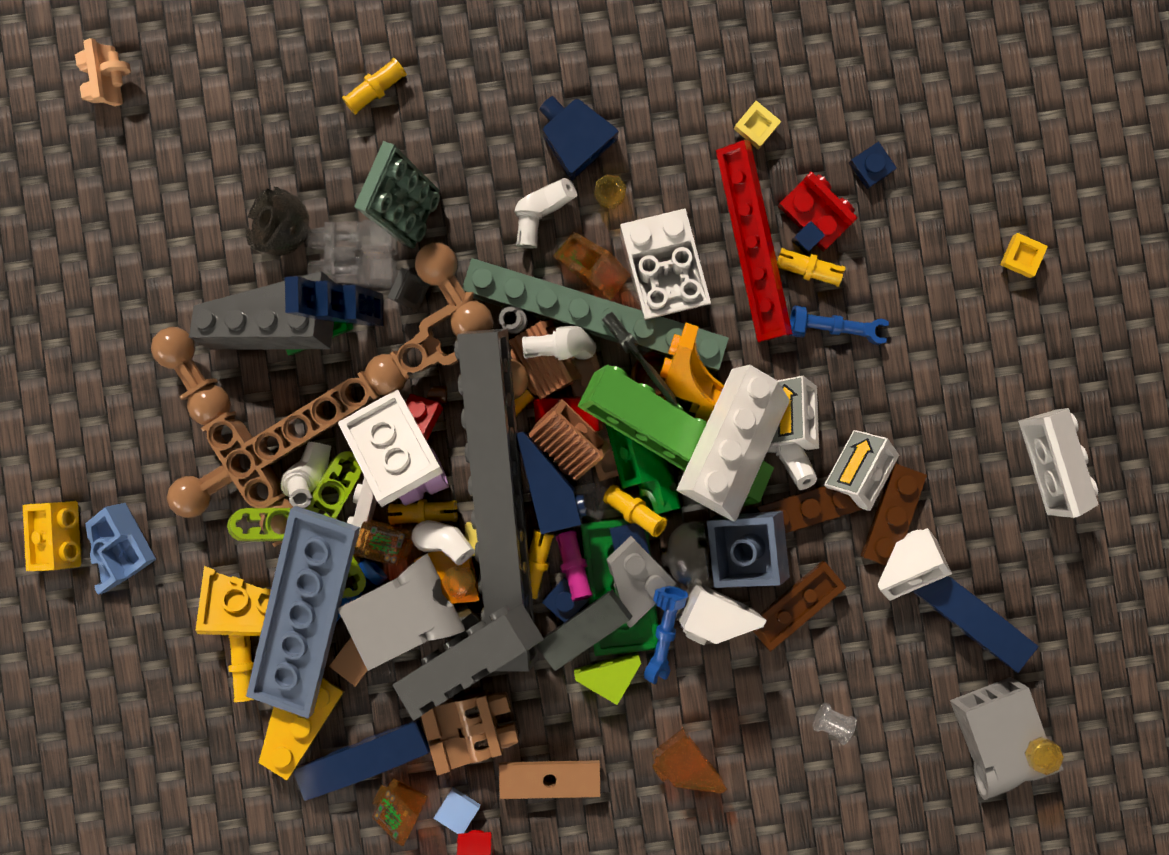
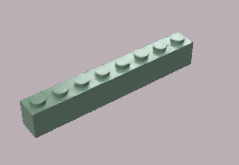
(575, 308)

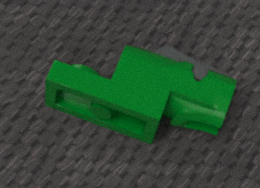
(647, 470)

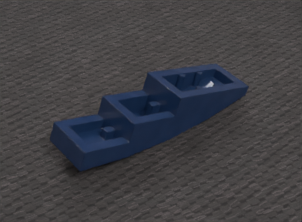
(333, 302)
(978, 622)
(362, 760)

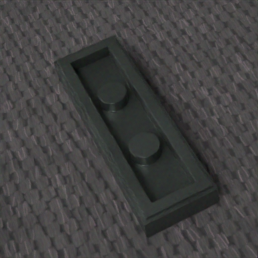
(584, 630)

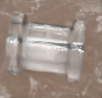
(834, 723)

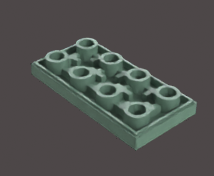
(398, 196)

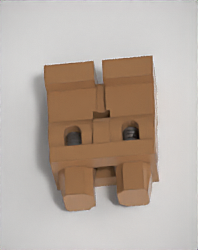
(456, 749)

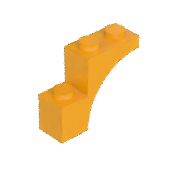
(688, 376)

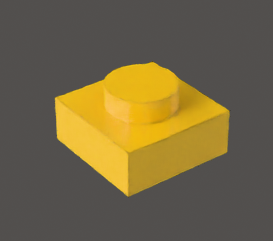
(1023, 255)

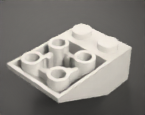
(664, 264)

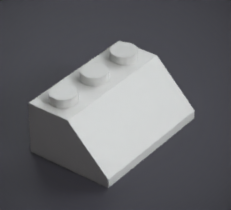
(1059, 463)
(716, 616)

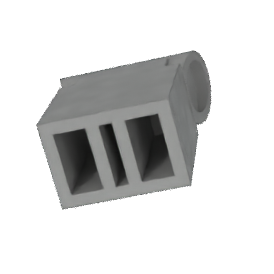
(401, 615)
(997, 730)

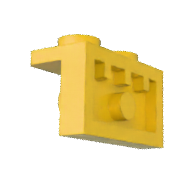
(51, 536)

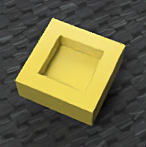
(757, 125)

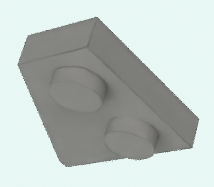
(636, 578)

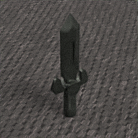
(630, 345)

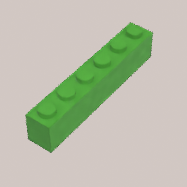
(652, 421)

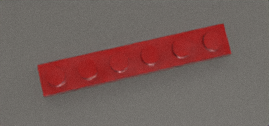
(753, 241)

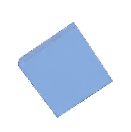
(457, 811)

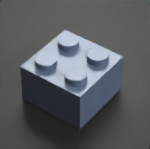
(748, 550)

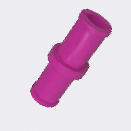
(574, 566)

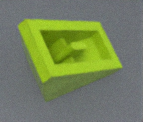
(609, 677)

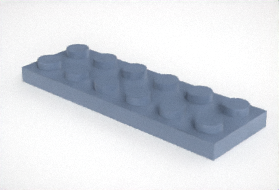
(302, 611)

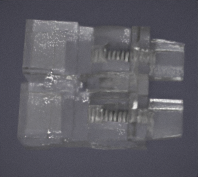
(376, 267)

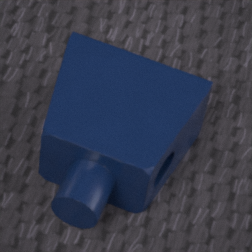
(576, 134)

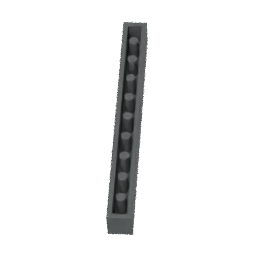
(495, 477)

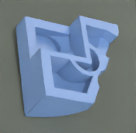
(117, 546)

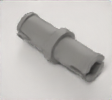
(506, 316)

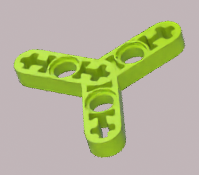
(334, 470)

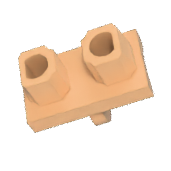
(104, 73)

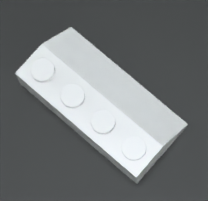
(734, 441)

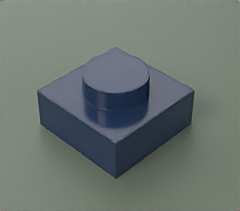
(872, 165)
(622, 533)
(560, 601)

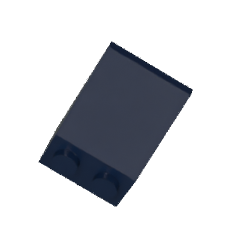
(551, 492)

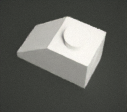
(913, 564)

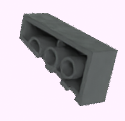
(258, 321)
(468, 659)

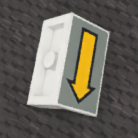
(801, 416)
(863, 468)

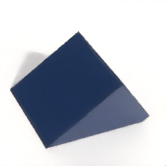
(808, 237)

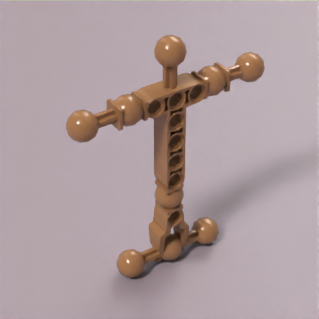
(384, 374)

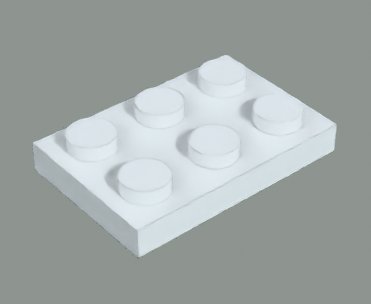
(390, 448)

